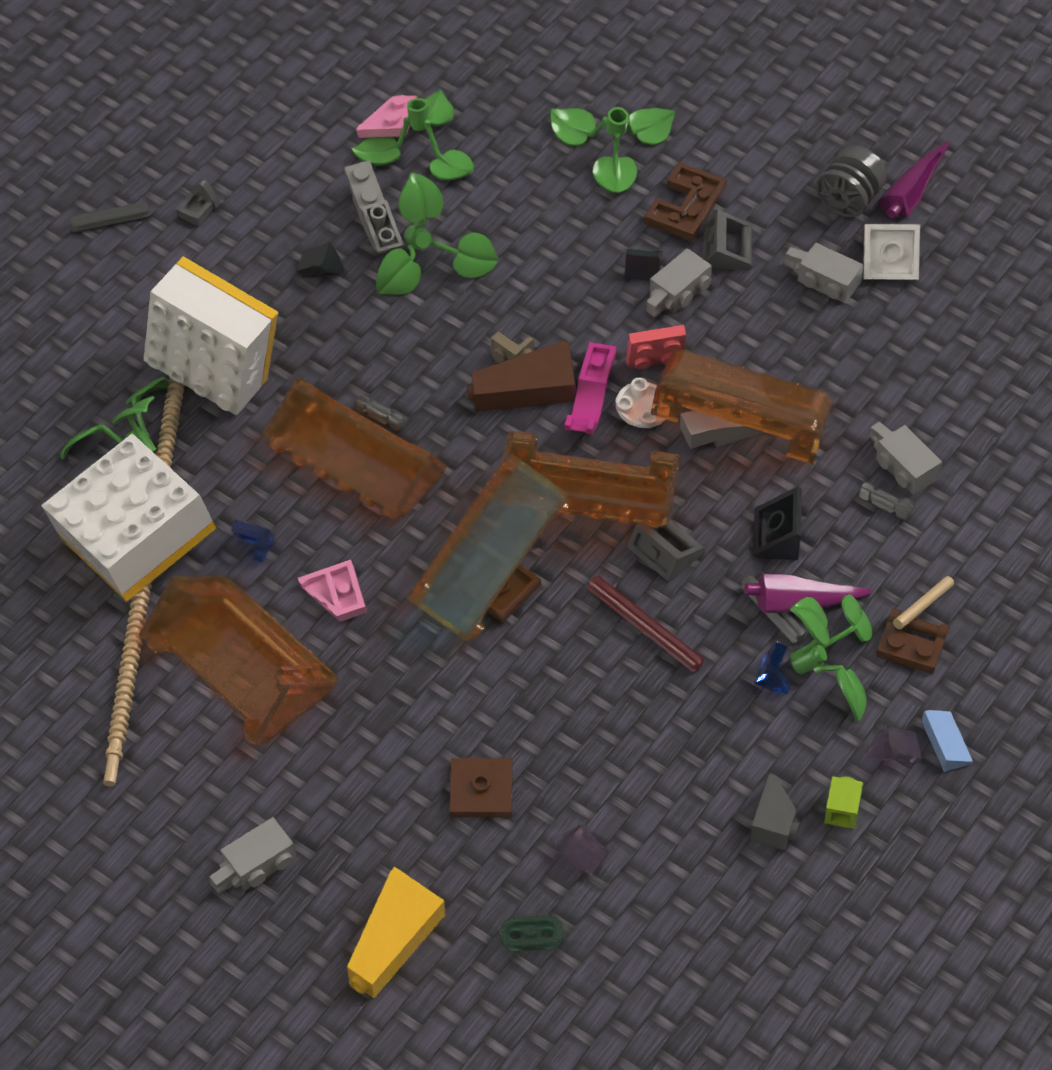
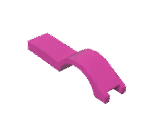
(591, 388)

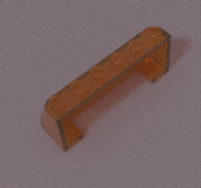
(745, 399)
(352, 450)
(605, 487)

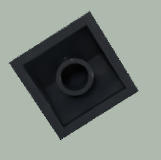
(778, 527)

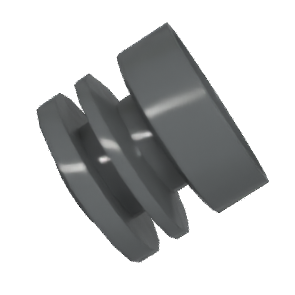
(851, 181)

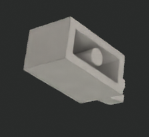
(826, 271)
(678, 283)
(905, 457)
(254, 857)

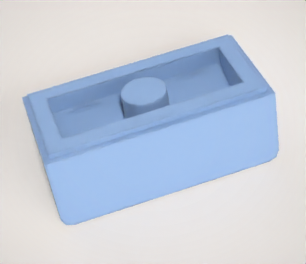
(946, 739)

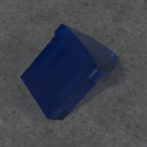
(261, 536)
(769, 674)

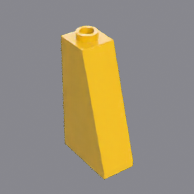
(394, 930)

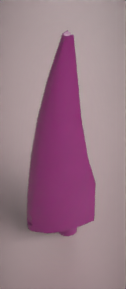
(909, 188)
(780, 592)

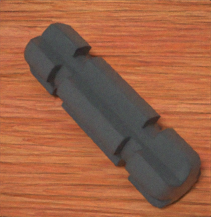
(380, 413)
(885, 500)

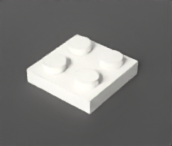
(891, 251)

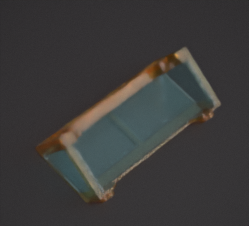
(487, 547)

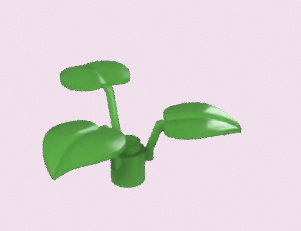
(421, 114)
(613, 173)
(417, 202)
(138, 407)
(813, 655)

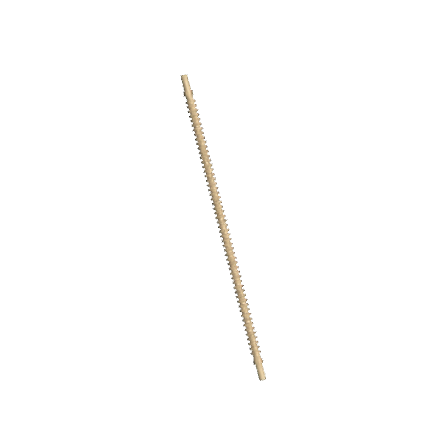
(139, 606)

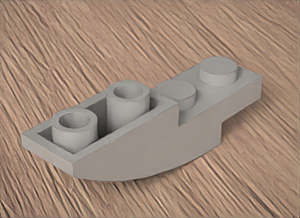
(372, 208)

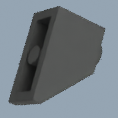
(775, 817)

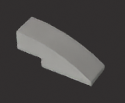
(704, 429)

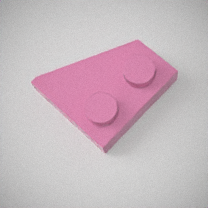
(387, 119)
(336, 590)

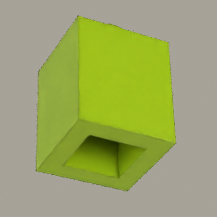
(843, 802)

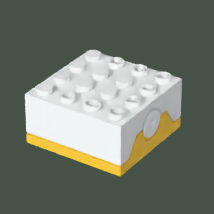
(209, 335)
(129, 517)

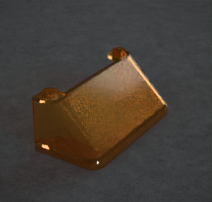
(238, 652)

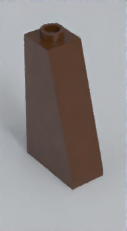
(525, 380)

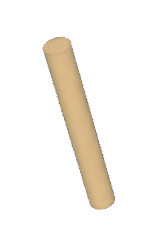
(924, 602)

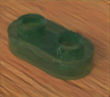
(531, 931)

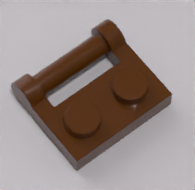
(911, 649)

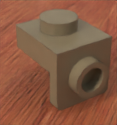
(505, 349)

